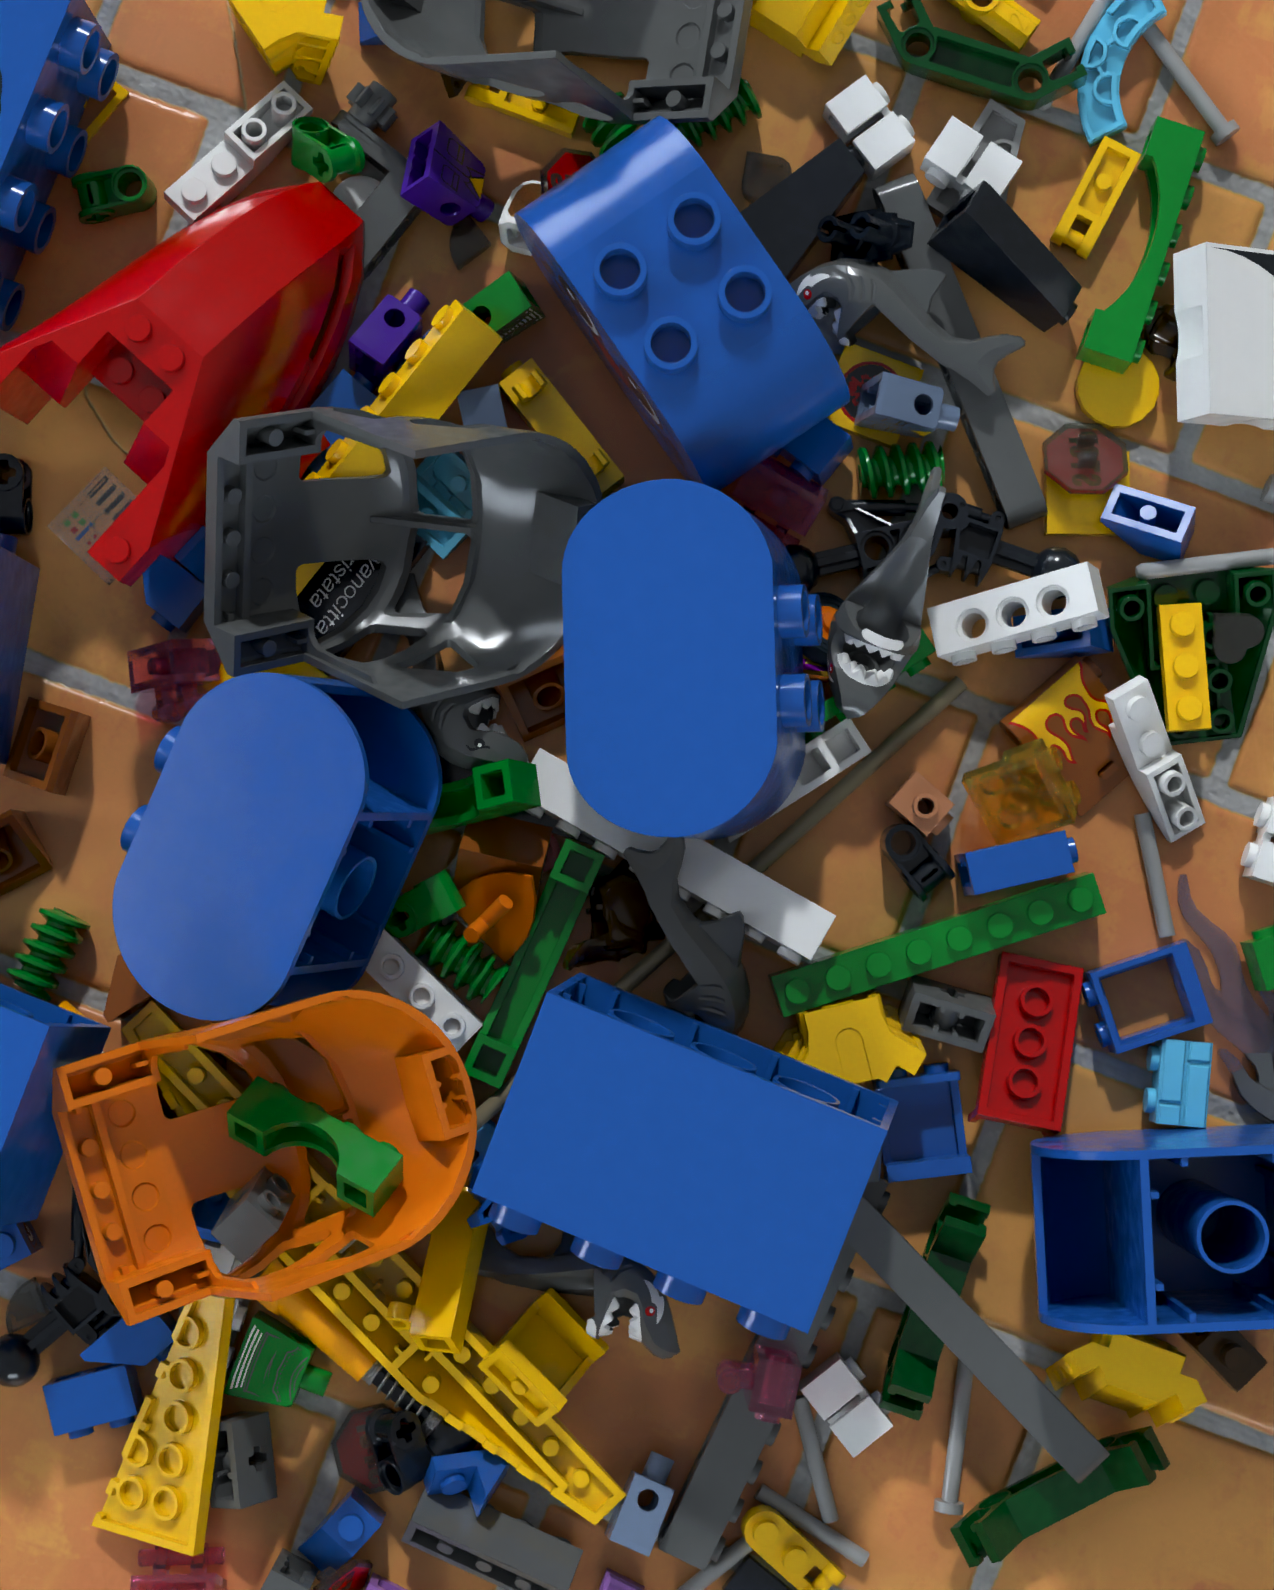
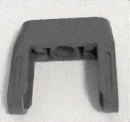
(384, 211)

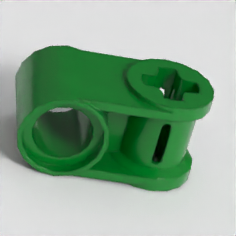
(324, 149)
(104, 193)
(425, 903)

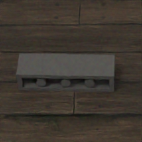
(491, 1545)

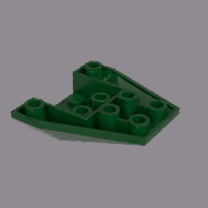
(1230, 686)

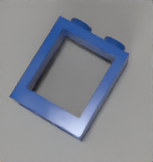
(1016, 863)
(1185, 982)

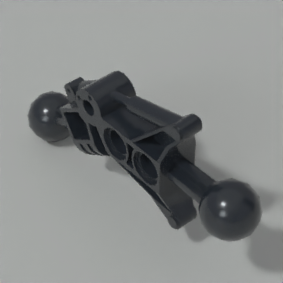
(972, 548)
(72, 1303)

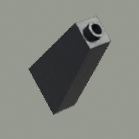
(790, 212)
(1006, 257)

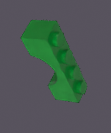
(487, 794)
(273, 1119)

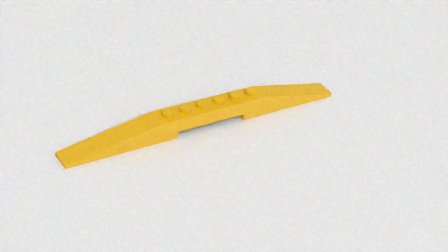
(360, 1301)

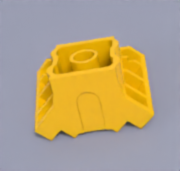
(808, 26)
(291, 34)
(853, 1039)
(1131, 1375)

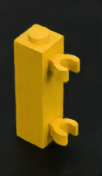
(548, 413)
(446, 1284)

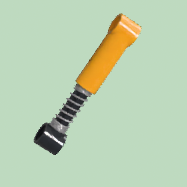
(336, 1341)

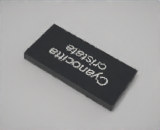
(341, 589)

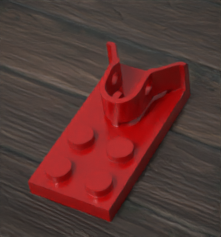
(1029, 1044)

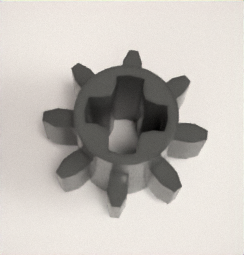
(372, 106)

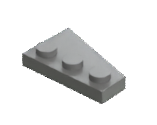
(996, 125)

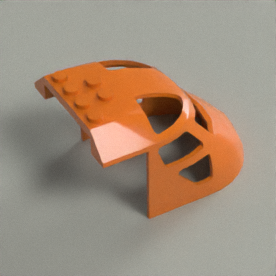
(146, 1171)

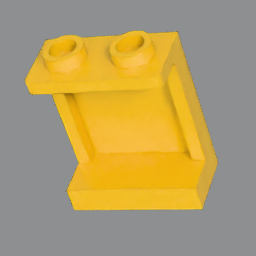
(542, 1357)

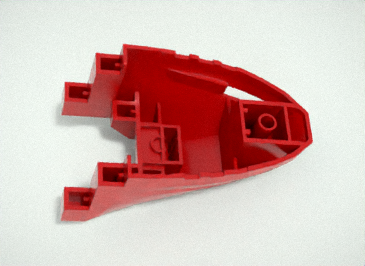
(190, 341)

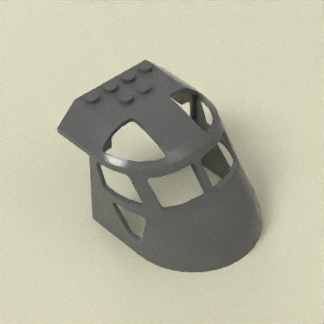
(690, 48)
(269, 522)

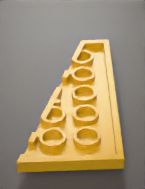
(173, 1443)

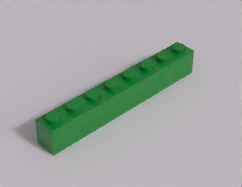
(937, 944)

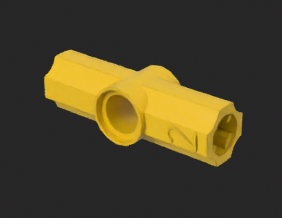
(1001, 18)

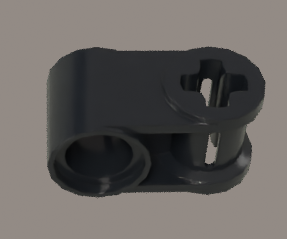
(15, 497)
(916, 862)
(402, 1453)

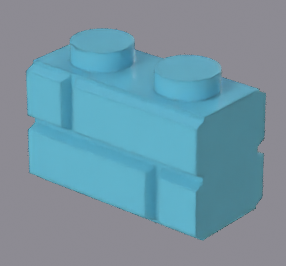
(1178, 1082)

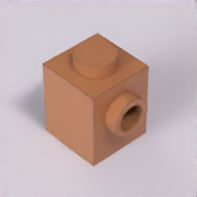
(905, 805)

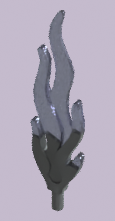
(1233, 1008)

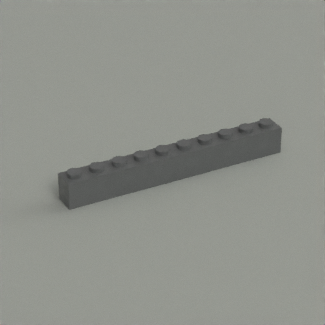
(737, 1438)

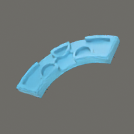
(1104, 61)

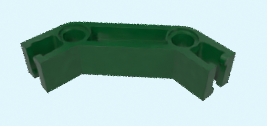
(978, 65)
(916, 1348)
(1052, 1494)

